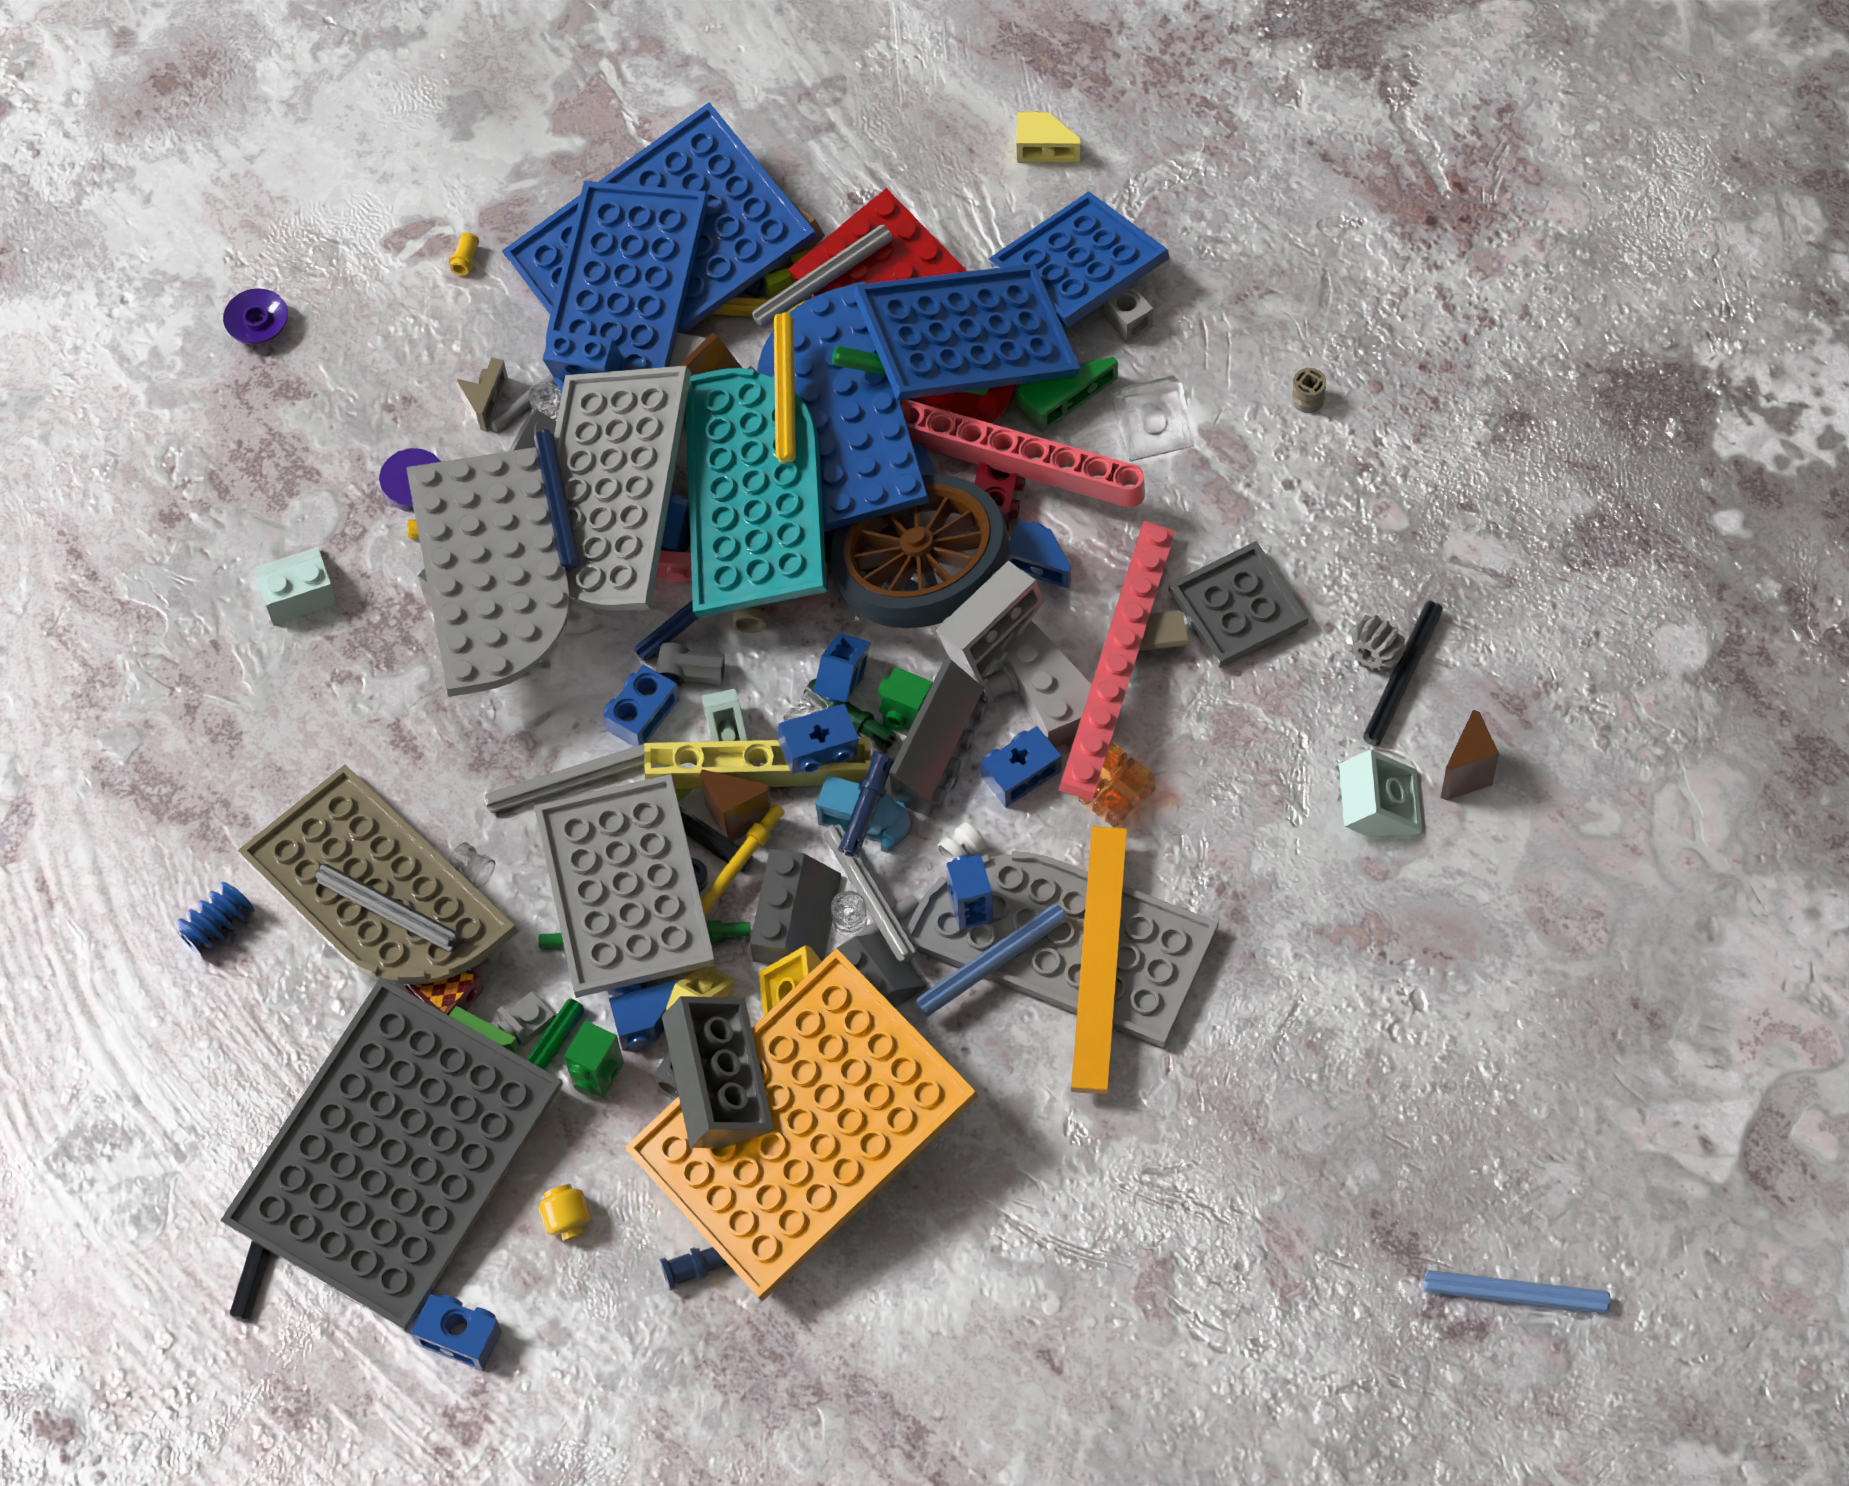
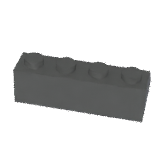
(937, 739)
(716, 1071)

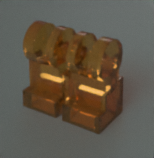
(1127, 786)

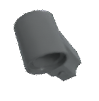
(683, 665)

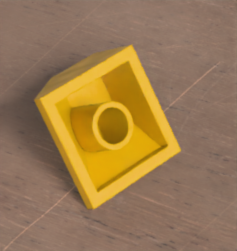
(784, 975)

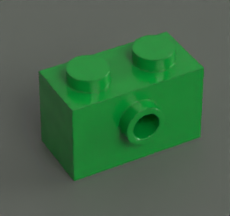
(902, 699)
(593, 1060)

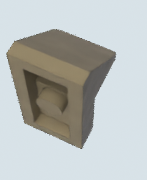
(483, 397)

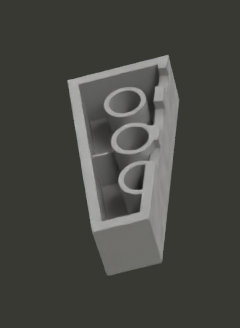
(1047, 684)

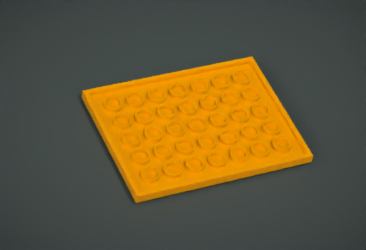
(848, 1107)

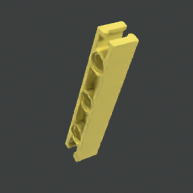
(735, 758)

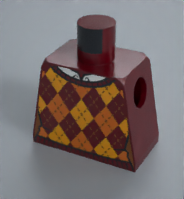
(455, 991)

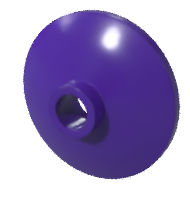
(255, 306)

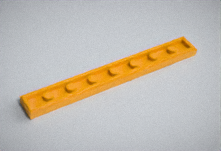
(1099, 960)

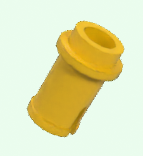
(462, 260)

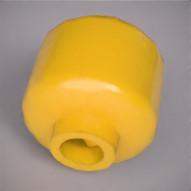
(564, 1212)

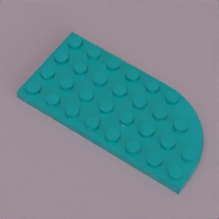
(750, 515)

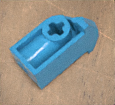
(837, 803)

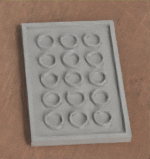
(624, 886)

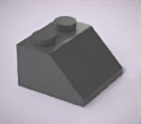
(880, 967)

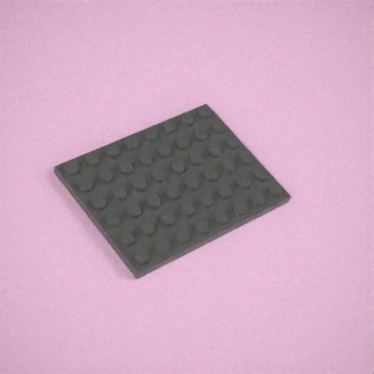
(392, 1153)

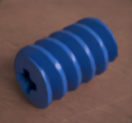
(212, 917)

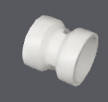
(964, 842)

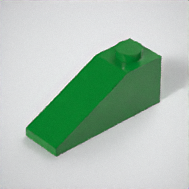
(1054, 399)

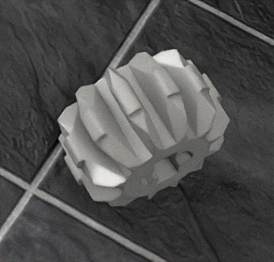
(1375, 643)

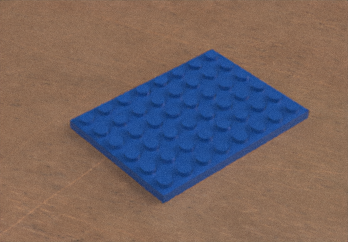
(745, 225)

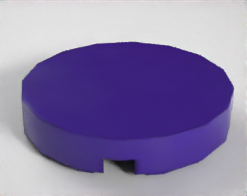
(394, 476)

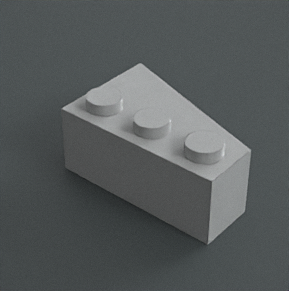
(989, 619)

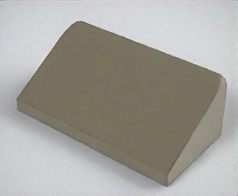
(1164, 631)

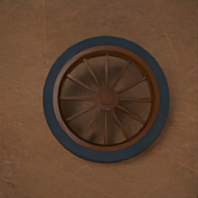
(920, 553)

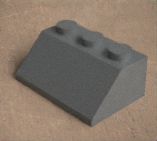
(793, 906)

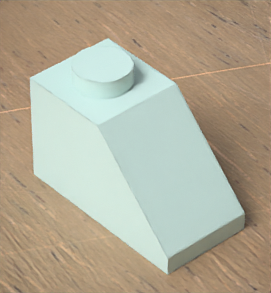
(724, 716)

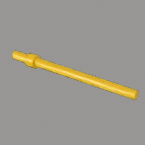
(757, 837)

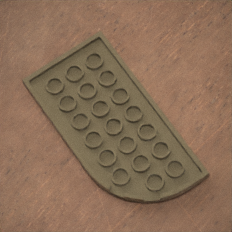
(364, 837)

